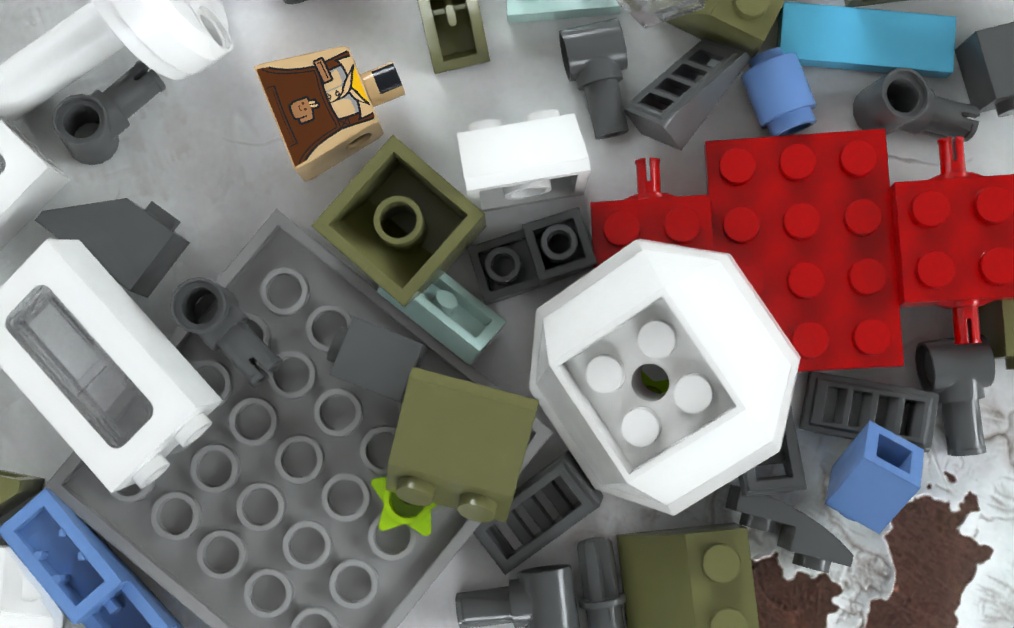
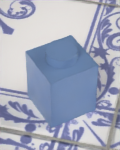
(875, 477)

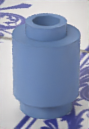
(779, 92)

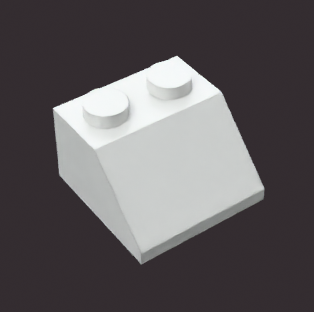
(524, 160)

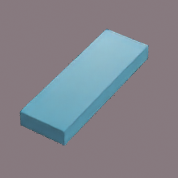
(867, 39)

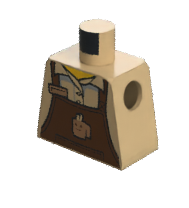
(326, 105)

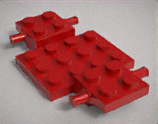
(833, 240)

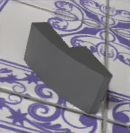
(532, 256)
(810, 541)

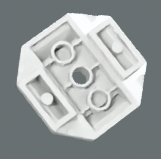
(711, 336)

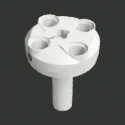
(164, 34)

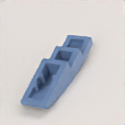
(81, 569)

